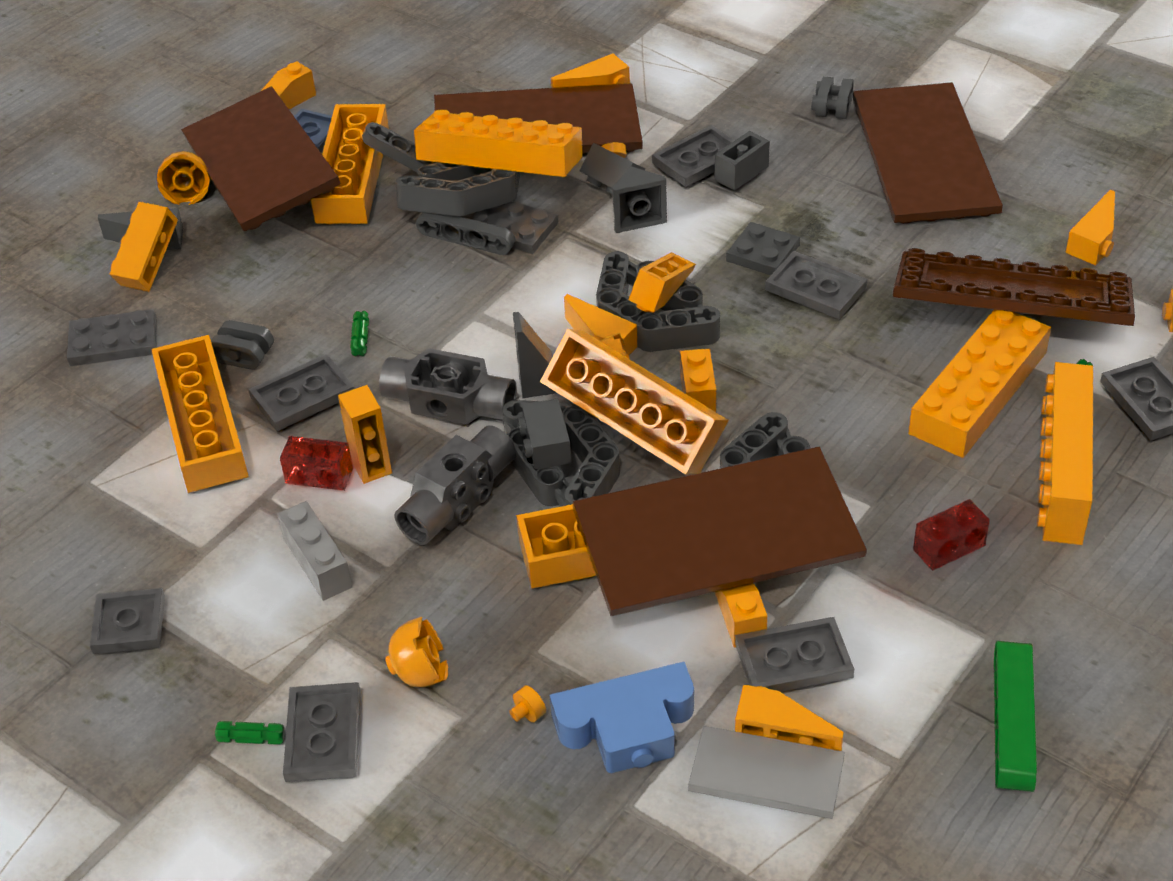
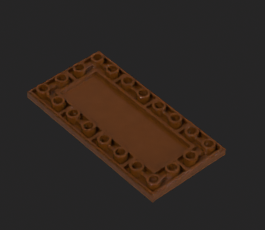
(601, 111)
(926, 153)
(260, 158)
(1016, 287)
(717, 530)

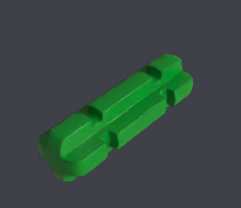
(359, 333)
(249, 732)

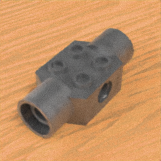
(446, 386)
(454, 483)

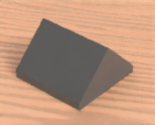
(639, 200)

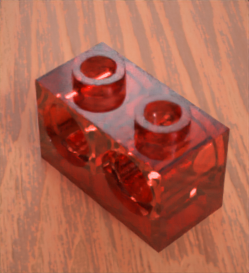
(316, 463)
(951, 534)

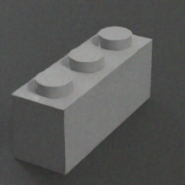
(315, 550)

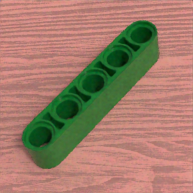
(1014, 716)

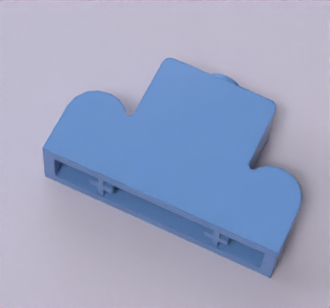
(626, 715)

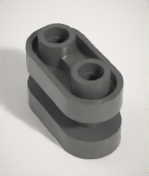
(823, 99)
(241, 344)

